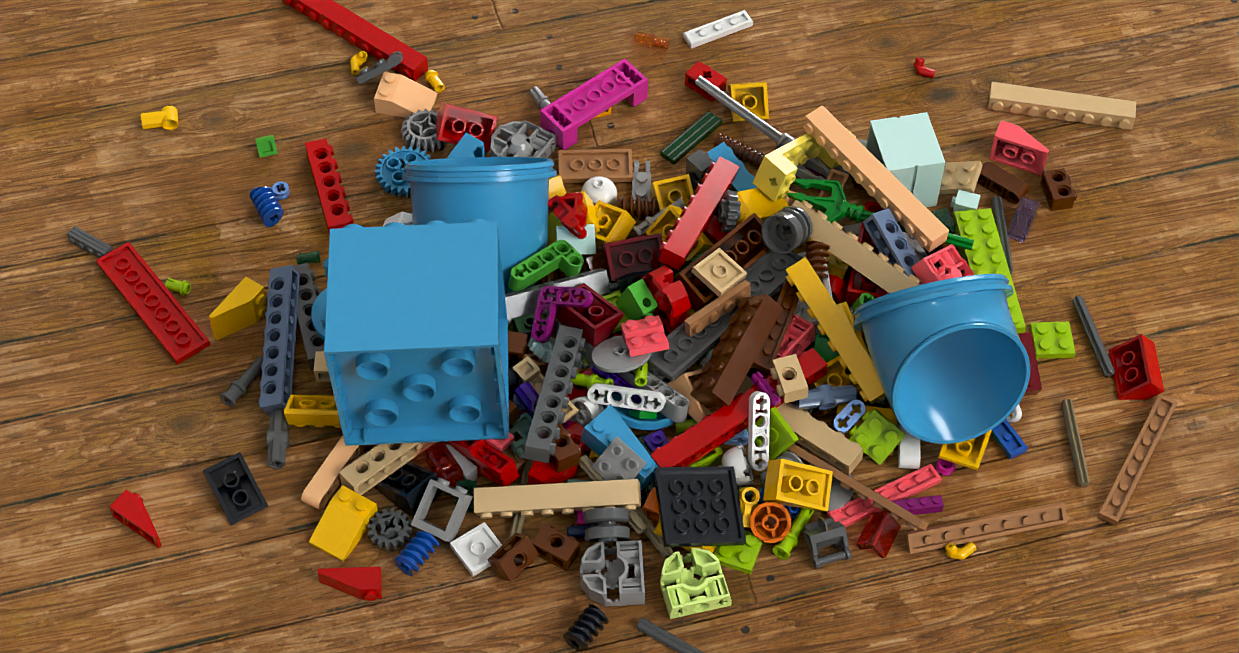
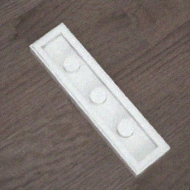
(717, 29)

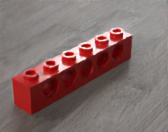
(327, 184)

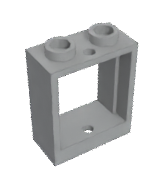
(457, 516)

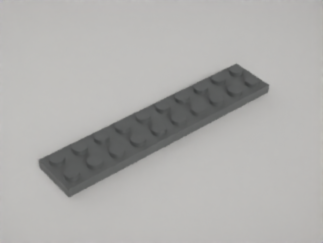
(764, 276)

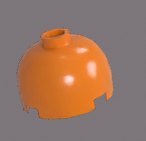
(770, 522)

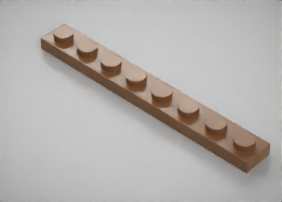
(1137, 460)
(862, 491)
(986, 527)

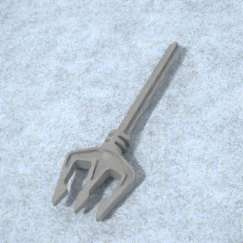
(780, 139)

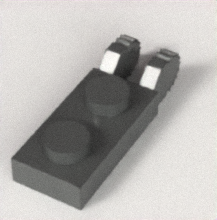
(380, 66)

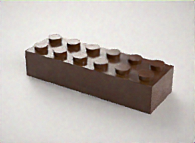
(742, 245)
(736, 351)

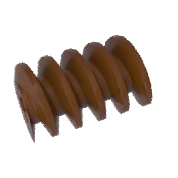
(637, 207)
(816, 256)

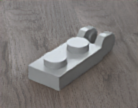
(641, 182)

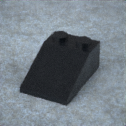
(407, 486)
(235, 488)

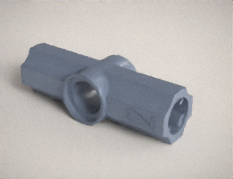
(827, 397)

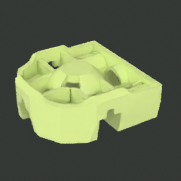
(687, 586)

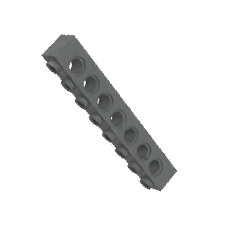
(554, 394)

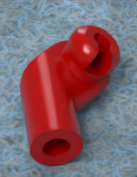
(922, 70)

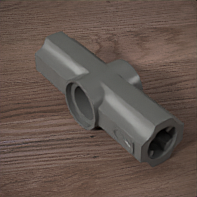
(277, 439)

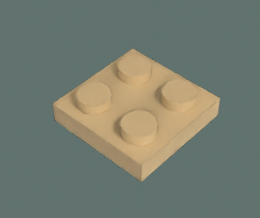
(960, 177)
(719, 272)

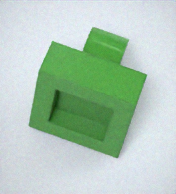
(266, 146)

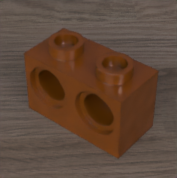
(1058, 189)

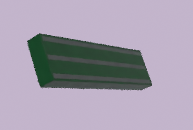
(691, 137)

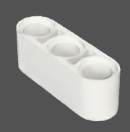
(908, 451)

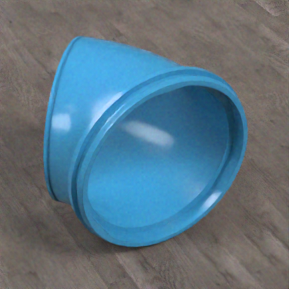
(491, 189)
(947, 355)

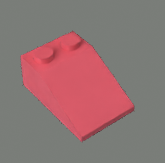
(1018, 149)

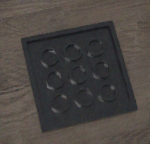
(699, 506)

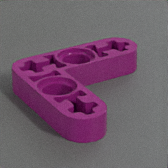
(551, 305)

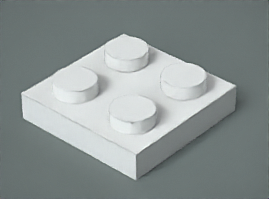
(475, 548)

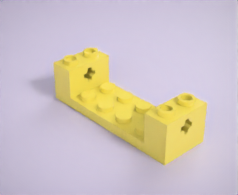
(779, 167)

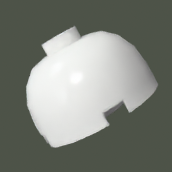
(601, 189)
(587, 410)
(735, 457)

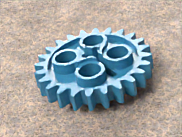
(390, 169)

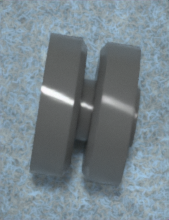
(606, 525)

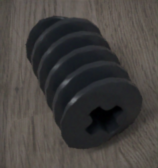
(585, 627)

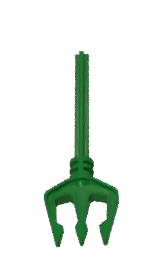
(838, 208)

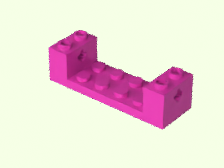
(592, 99)

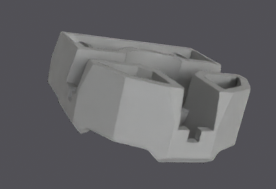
(516, 134)
(596, 585)

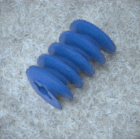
(266, 205)
(415, 552)

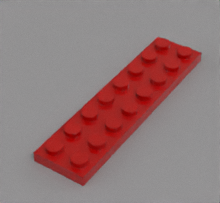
(153, 303)

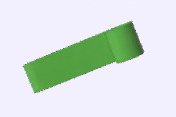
(557, 255)

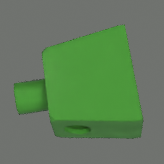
(637, 301)

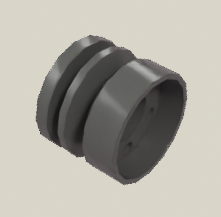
(786, 229)

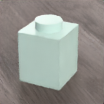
(965, 201)

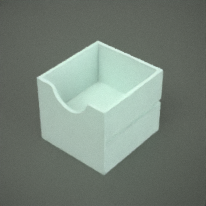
(910, 153)

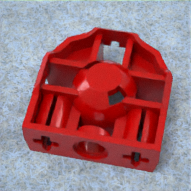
(670, 297)

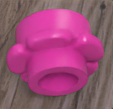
(945, 471)

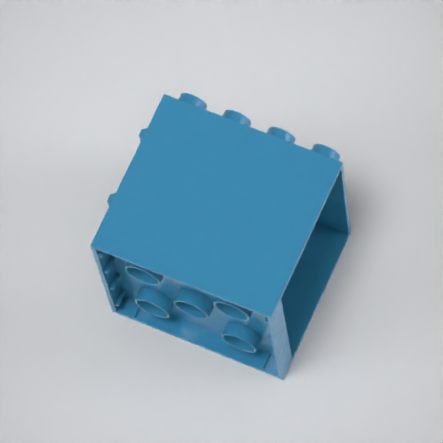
(417, 332)

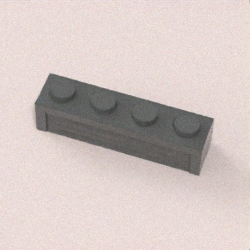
(88, 242)

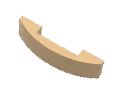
(529, 372)

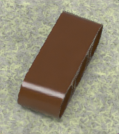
(1002, 183)

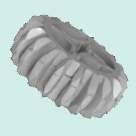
(420, 131)

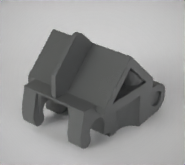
(825, 533)

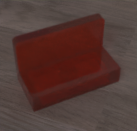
(879, 533)

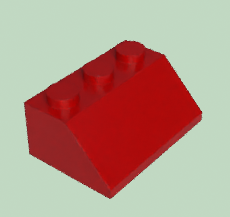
(455, 121)
(1136, 369)

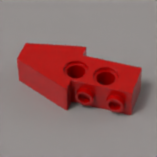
(488, 460)
(545, 472)

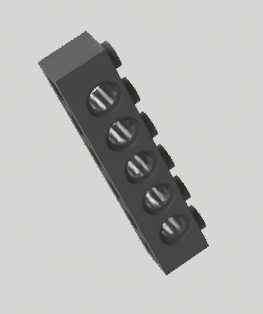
(308, 292)

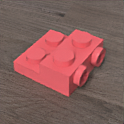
(644, 335)

